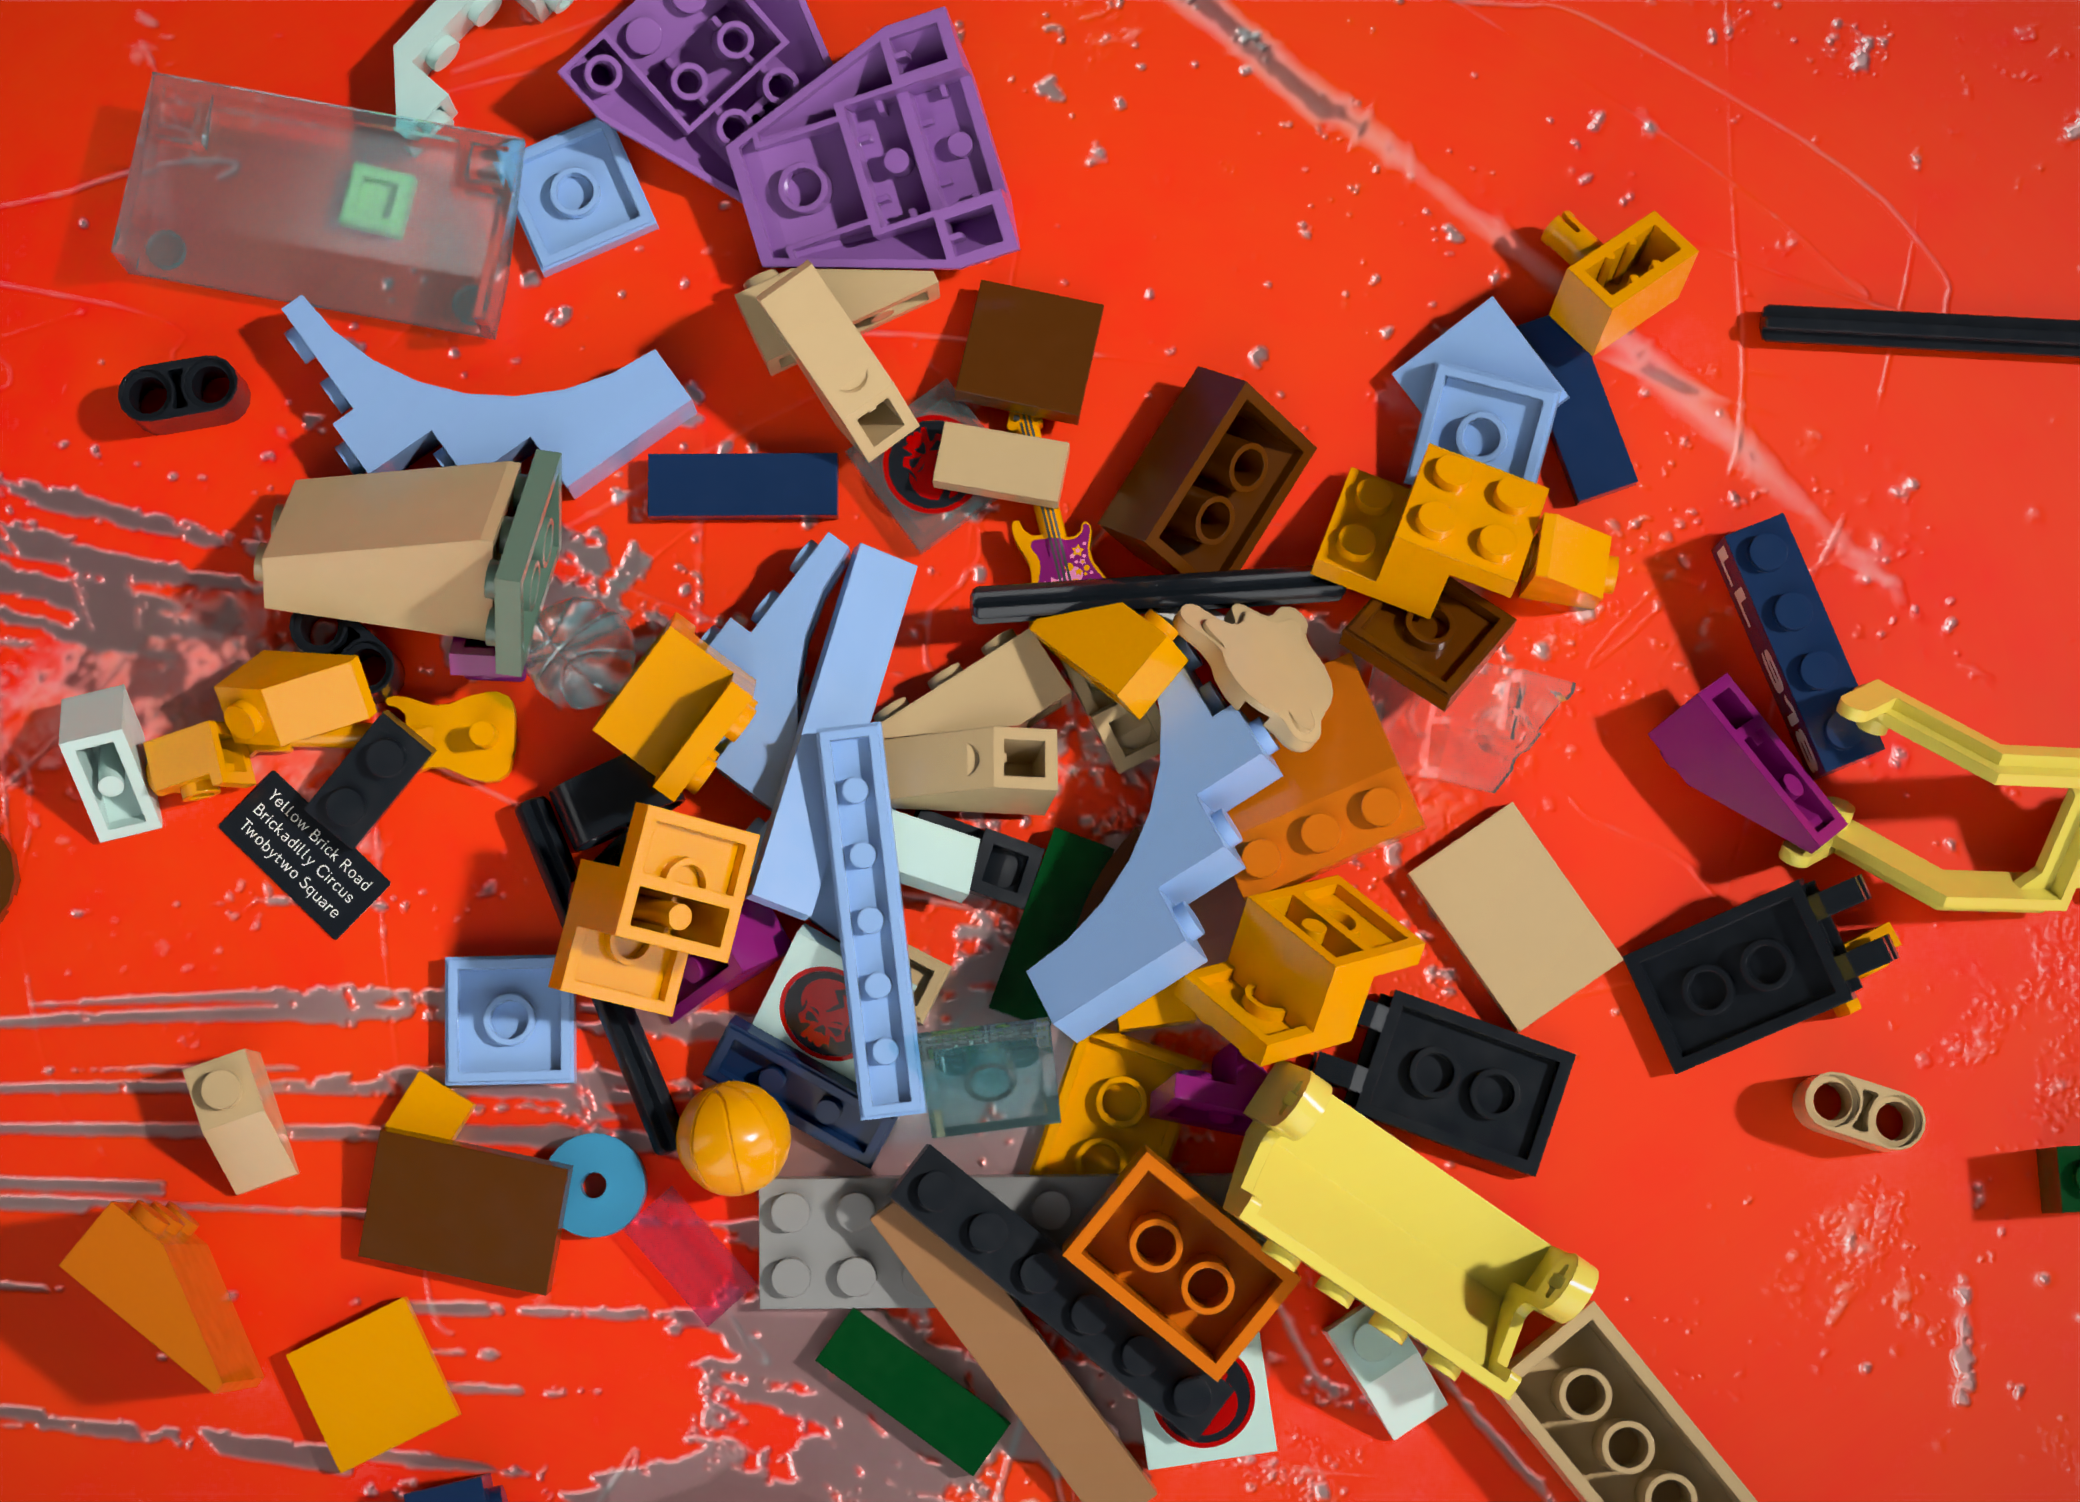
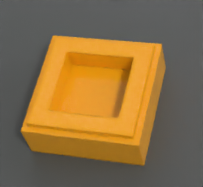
(431, 1109)

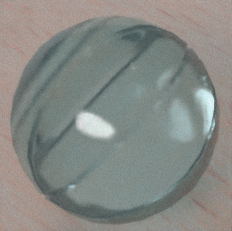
(580, 653)

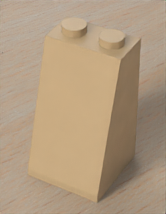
(390, 547)

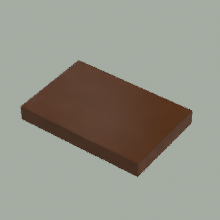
(465, 1210)

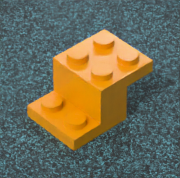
(1451, 522)
(678, 709)
(667, 899)
(1299, 970)

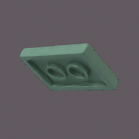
(529, 556)

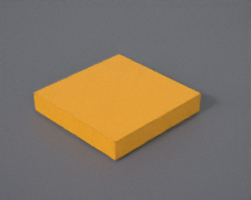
(373, 1384)

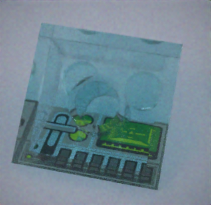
(989, 1077)

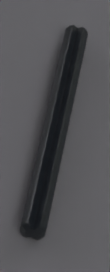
(1920, 330)
(1152, 592)
(618, 1021)

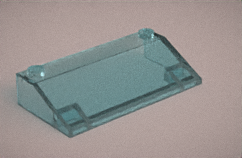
(321, 205)

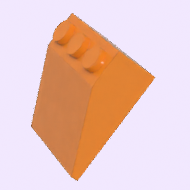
(1332, 799)
(168, 1288)

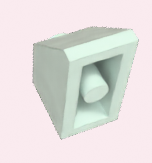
(109, 762)
(1386, 1372)

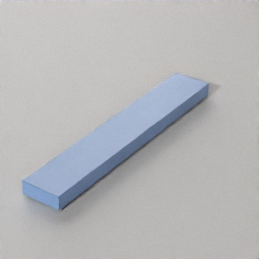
(840, 694)
(871, 921)

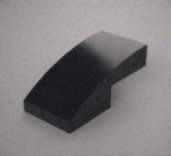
(1003, 864)

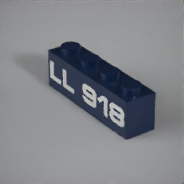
(1794, 644)

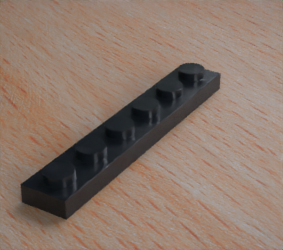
(1057, 1291)

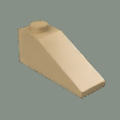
(865, 295)

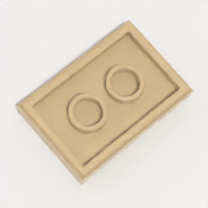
(1514, 917)

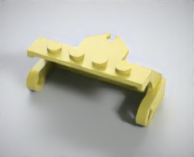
(1395, 1232)

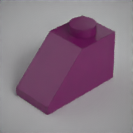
(756, 946)

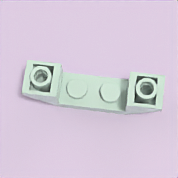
(435, 42)

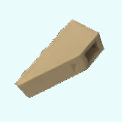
(837, 362)
(1005, 688)
(975, 770)

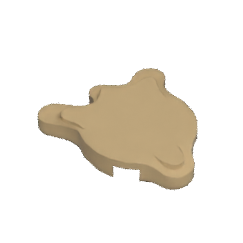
(1265, 665)

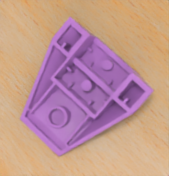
(880, 162)

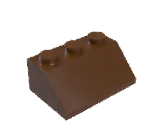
(1208, 478)

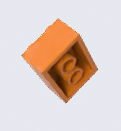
(1179, 1263)

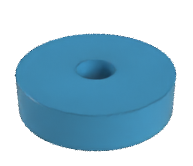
(624, 1179)

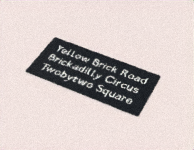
(304, 856)

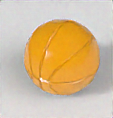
(733, 1138)

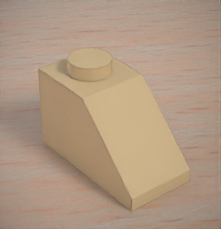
(241, 1120)

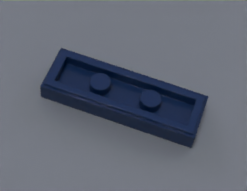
(1584, 425)
(743, 486)
(807, 1090)

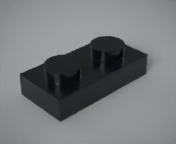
(370, 779)

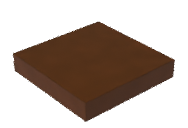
(1029, 352)
(1432, 654)

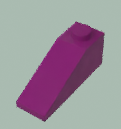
(1739, 760)

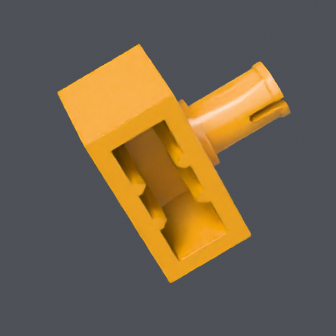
(1616, 282)

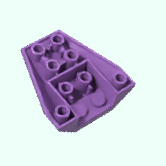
(697, 75)

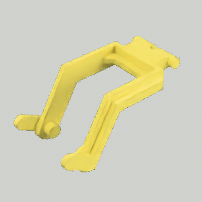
(2041, 889)

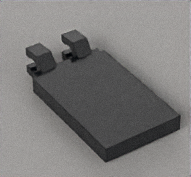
(1753, 970)
(1453, 1080)

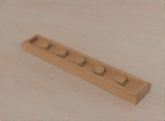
(1019, 1365)

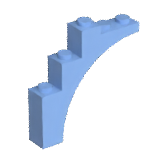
(402, 419)
(777, 659)
(1144, 927)

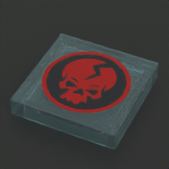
(906, 470)

